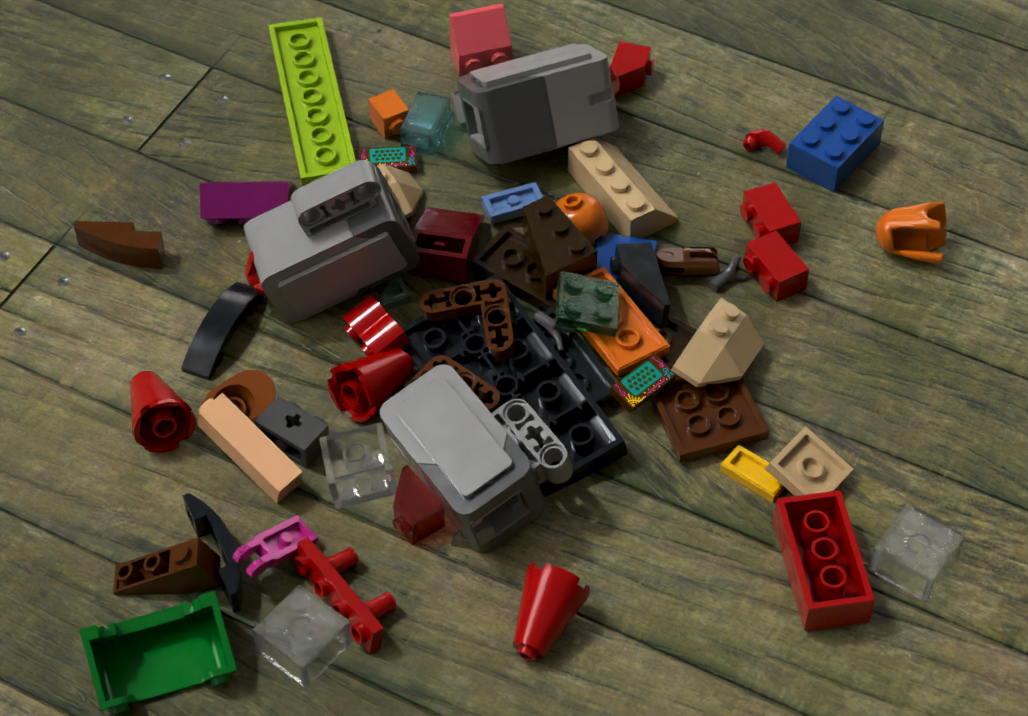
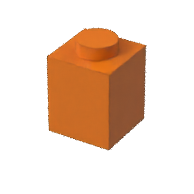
(387, 113)

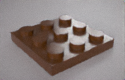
(708, 417)

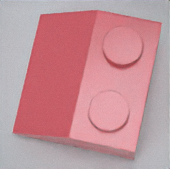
(479, 38)

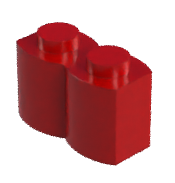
(374, 328)

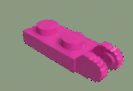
(274, 545)

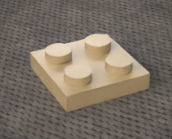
(808, 465)

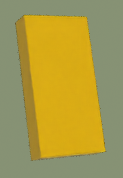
(750, 471)

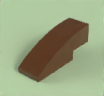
(121, 243)

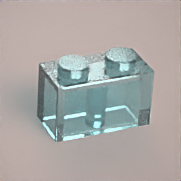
(427, 123)

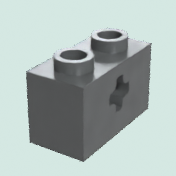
(293, 431)

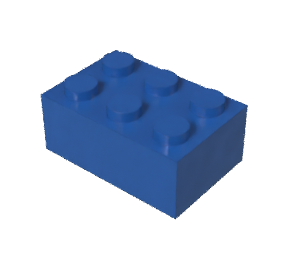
(834, 143)

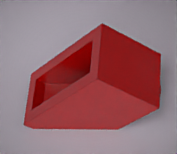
(632, 65)

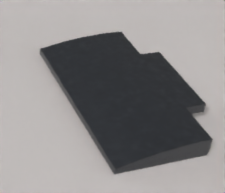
(558, 385)

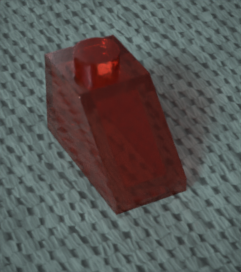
(416, 508)

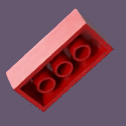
(823, 560)

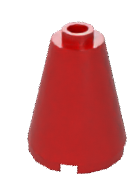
(368, 382)
(158, 414)
(546, 609)

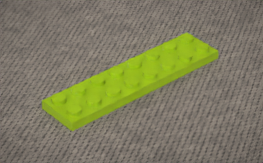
(311, 98)

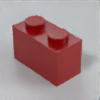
(770, 211)
(775, 266)

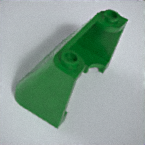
(158, 653)

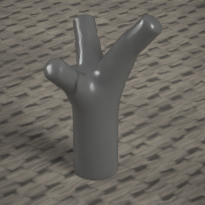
(727, 275)
(555, 330)

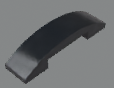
(217, 328)
(207, 522)

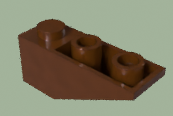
(172, 570)

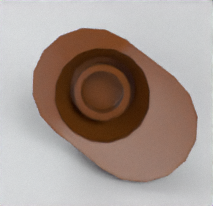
(248, 391)

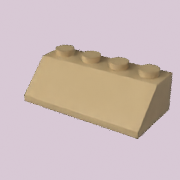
(619, 187)

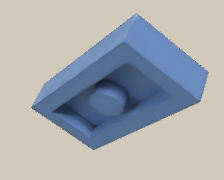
(510, 202)

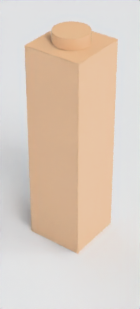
(249, 447)

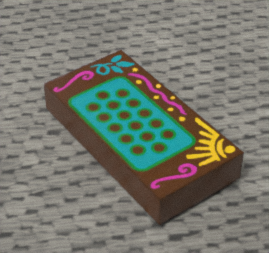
(398, 157)
(642, 383)

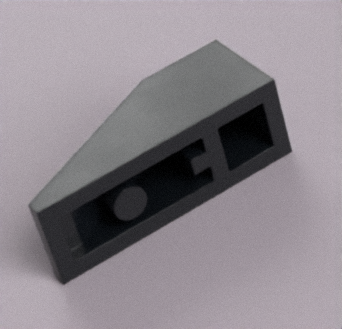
(641, 279)

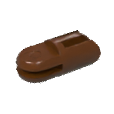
(688, 261)

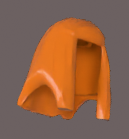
(914, 231)

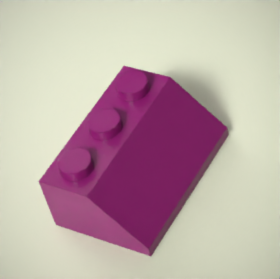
(241, 199)

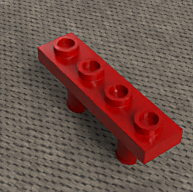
(328, 584)

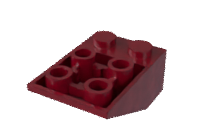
(446, 243)

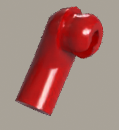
(762, 138)

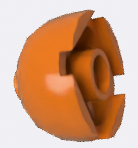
(585, 214)

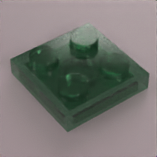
(587, 303)

